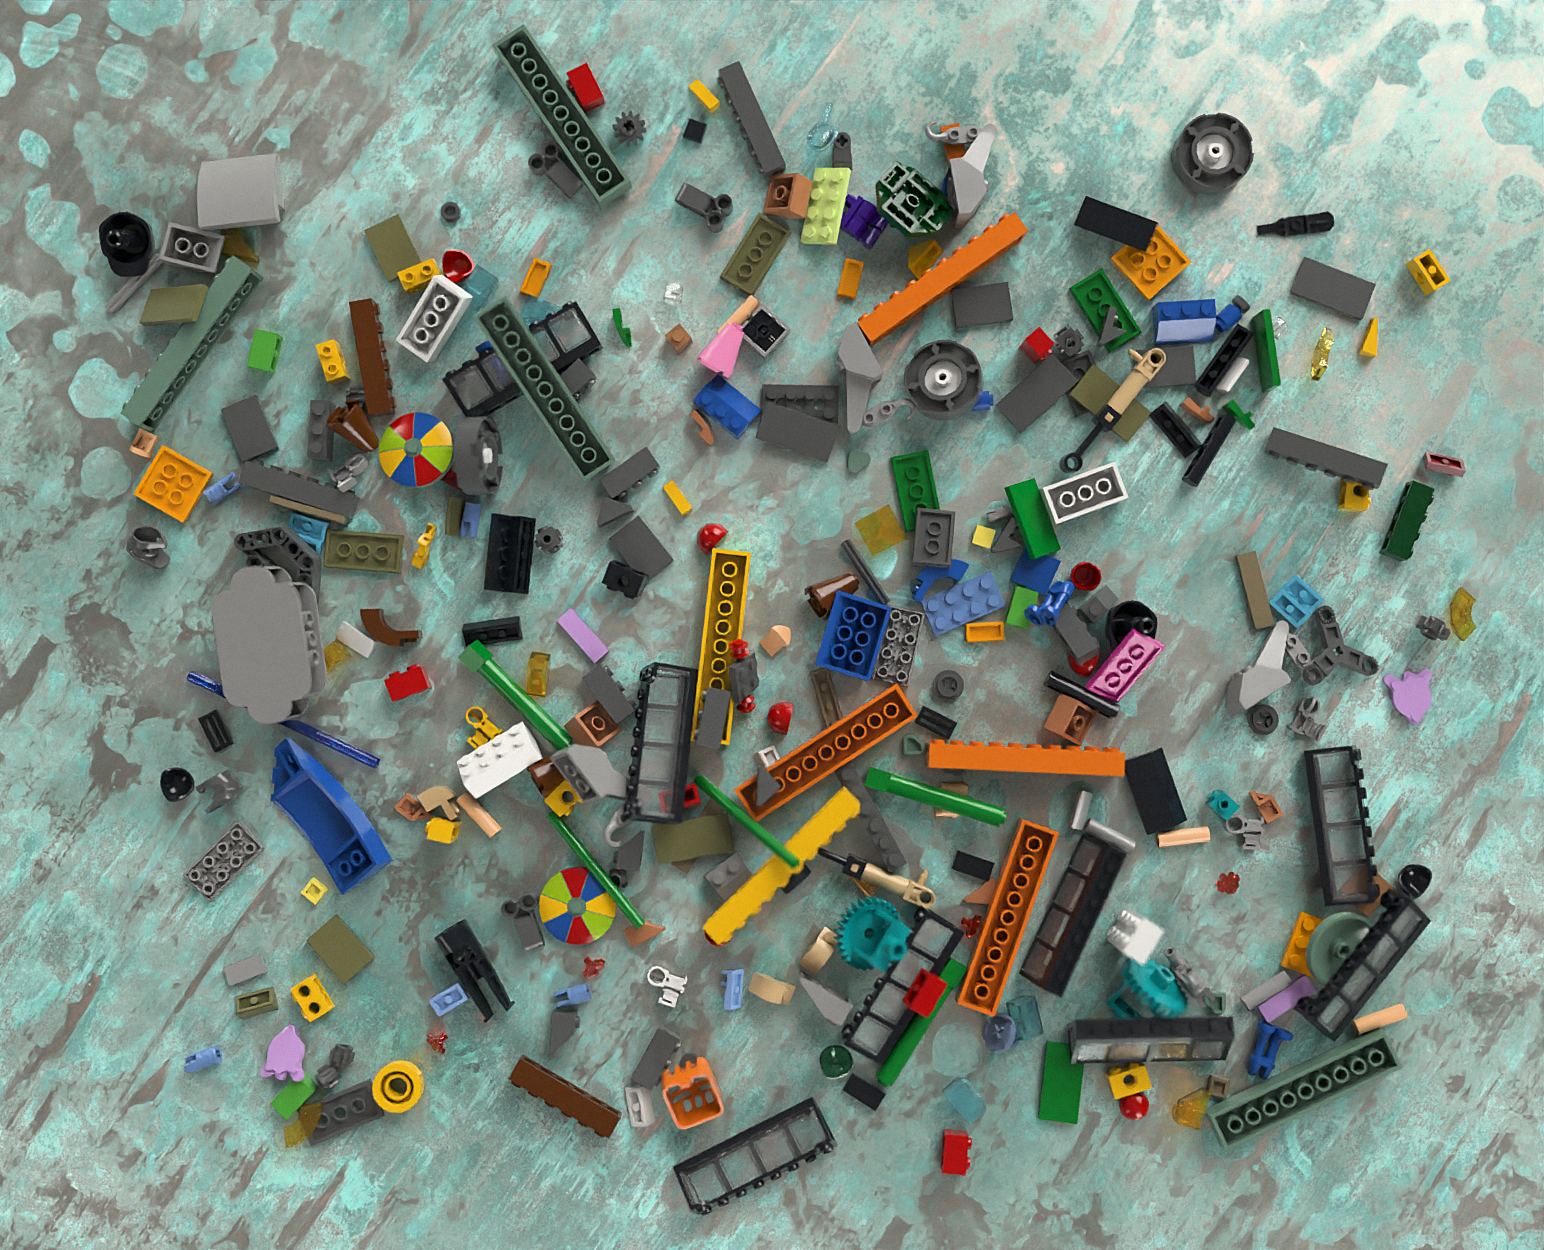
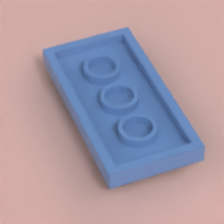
(962, 603)

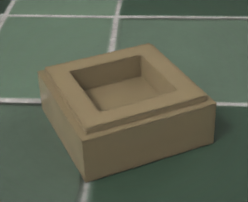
(1218, 1086)

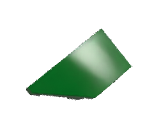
(625, 333)
(1243, 419)

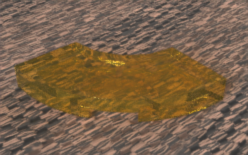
(1321, 354)
(1460, 614)
(305, 1124)

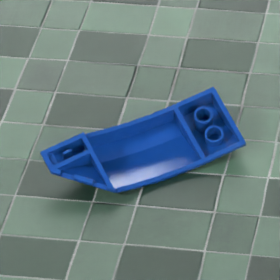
(327, 817)

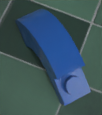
(930, 574)

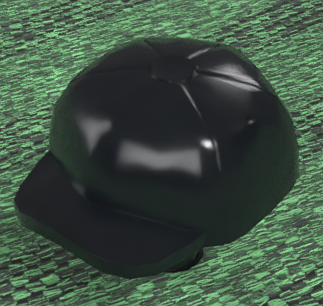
(127, 243)
(1129, 616)

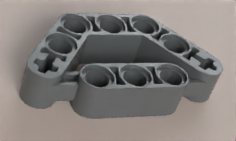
(286, 546)

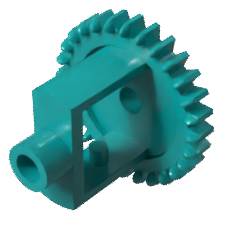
(871, 935)
(1154, 985)

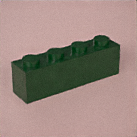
(1407, 521)

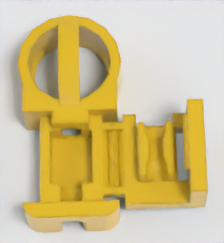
(422, 554)
(485, 731)

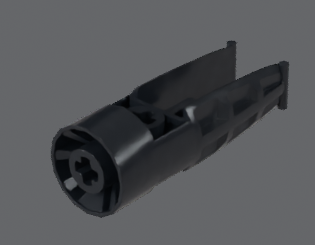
(472, 966)

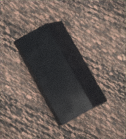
(509, 553)
(1154, 791)

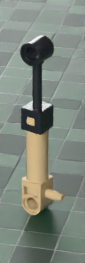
(1111, 412)
(861, 869)

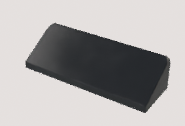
(1175, 429)
(493, 631)

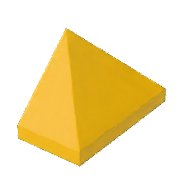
(923, 256)

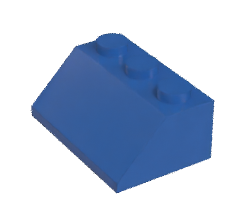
(1184, 321)
(727, 406)

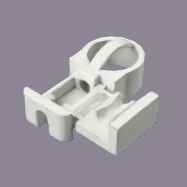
(671, 986)

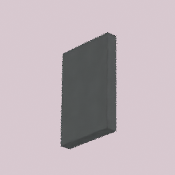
(982, 305)
(1078, 366)
(1177, 369)
(249, 428)
(933, 538)
(641, 548)

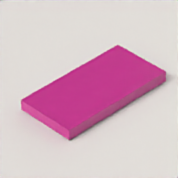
(1125, 666)

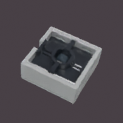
(764, 331)

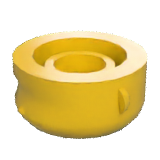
(387, 1096)

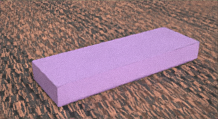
(583, 635)
(1286, 998)

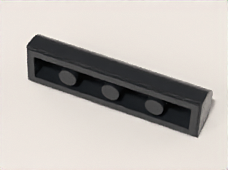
(1223, 360)
(1208, 450)
(1076, 691)

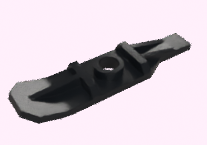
(1307, 225)

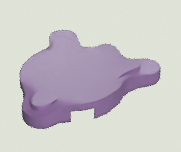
(1411, 694)
(285, 1056)

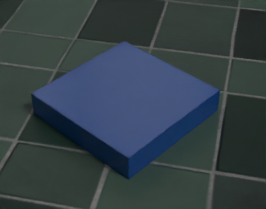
(1035, 573)

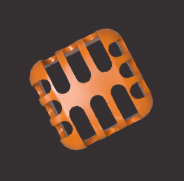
(685, 1079)

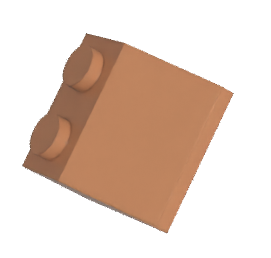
(788, 195)
(1070, 719)
(592, 726)

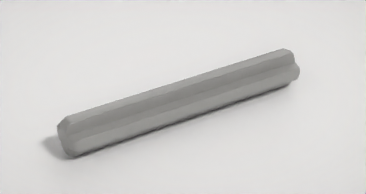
(132, 286)

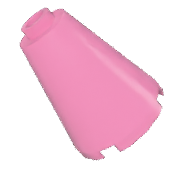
(723, 350)

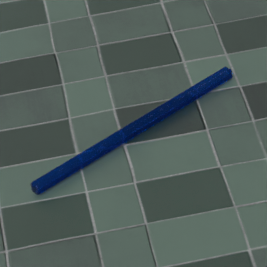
(297, 726)

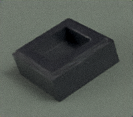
(695, 131)

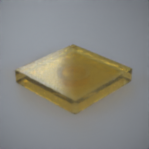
(880, 530)

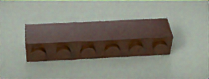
(372, 358)
(565, 1096)

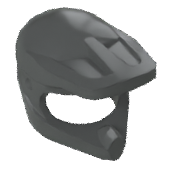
(145, 548)
(226, 789)

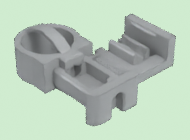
(344, 476)
(1304, 723)
(1250, 831)

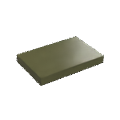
(392, 246)
(340, 948)

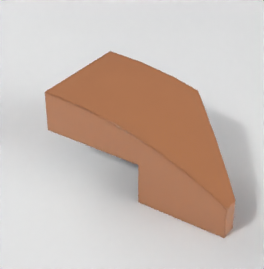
(1195, 411)
(706, 433)
(1266, 806)
(412, 809)
(983, 894)
(642, 934)

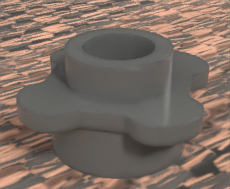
(619, 877)

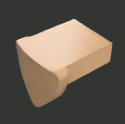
(144, 443)
(776, 639)

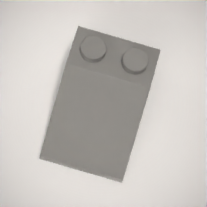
(191, 248)
(729, 875)
(829, 1001)

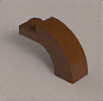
(378, 628)

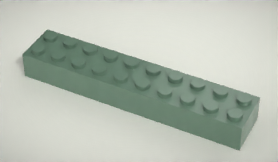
(562, 116)
(191, 345)
(544, 388)
(1302, 1088)

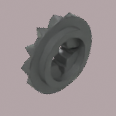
(947, 675)
(1270, 723)

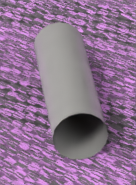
(1109, 836)
(1266, 990)

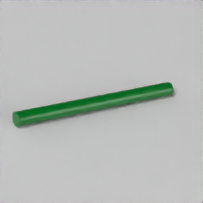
(747, 822)
(596, 870)

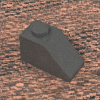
(1098, 604)
(630, 854)
(562, 1027)

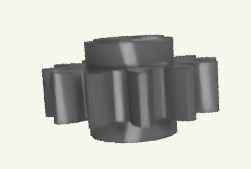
(622, 126)
(1432, 628)

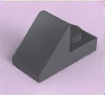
(1108, 332)
(1004, 542)

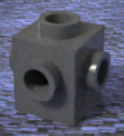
(1064, 336)
(555, 542)

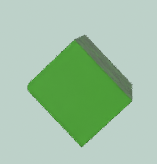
(264, 351)
(1019, 601)
(294, 1096)

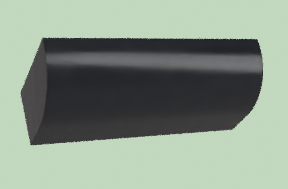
(1116, 223)

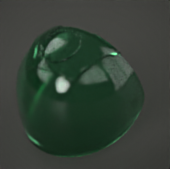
(835, 1062)

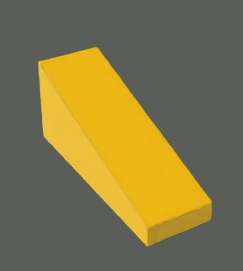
(709, 101)
(1369, 342)
(677, 498)

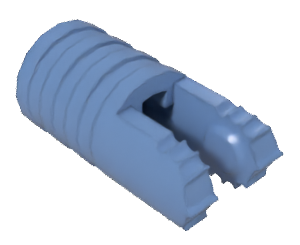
(220, 491)
(470, 519)
(575, 995)
(203, 1059)

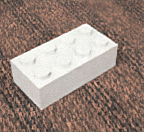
(434, 318)
(1083, 493)
(499, 759)
(1134, 935)

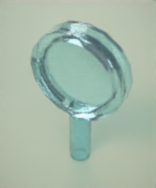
(823, 133)

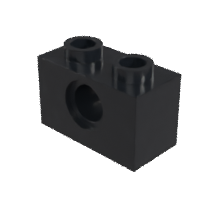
(636, 579)

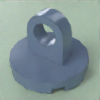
(1000, 1033)

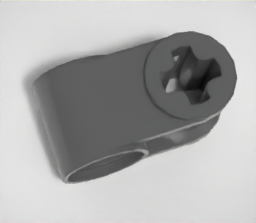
(842, 154)

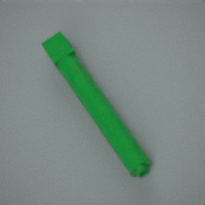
(480, 660)
(935, 797)
(917, 1027)

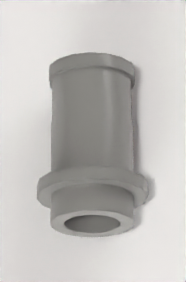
(998, 514)

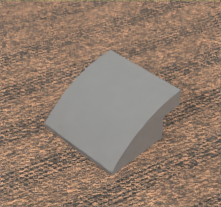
(239, 192)

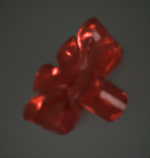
(1229, 883)
(972, 925)
(592, 967)
(437, 1042)

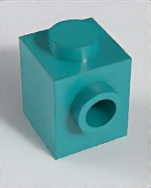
(1221, 804)

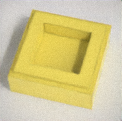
(983, 536)
(314, 891)

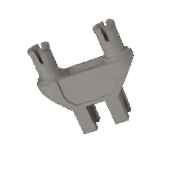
(1187, 976)

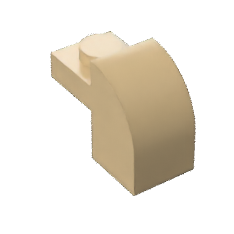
(440, 796)
(819, 951)
(771, 989)

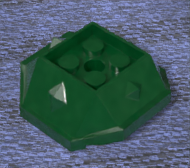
(911, 202)

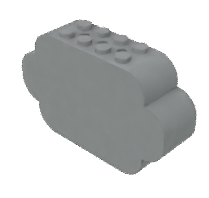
(269, 644)

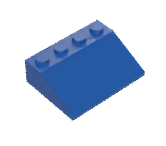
(853, 635)

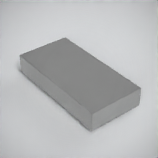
(245, 969)

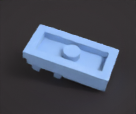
(733, 991)
(449, 999)

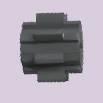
(357, 394)
(342, 1055)
(327, 1076)

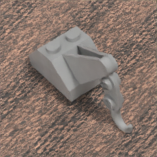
(965, 175)
(861, 371)
(1265, 672)
(592, 779)

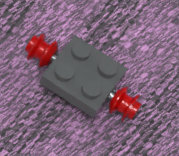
(743, 675)

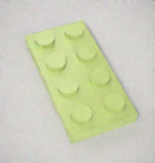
(825, 206)

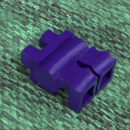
(859, 217)

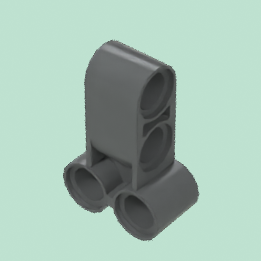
(555, 169)
(704, 205)
(525, 921)

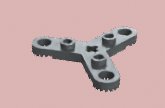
(1327, 659)

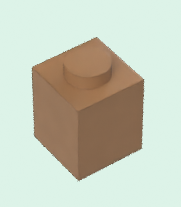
(678, 338)

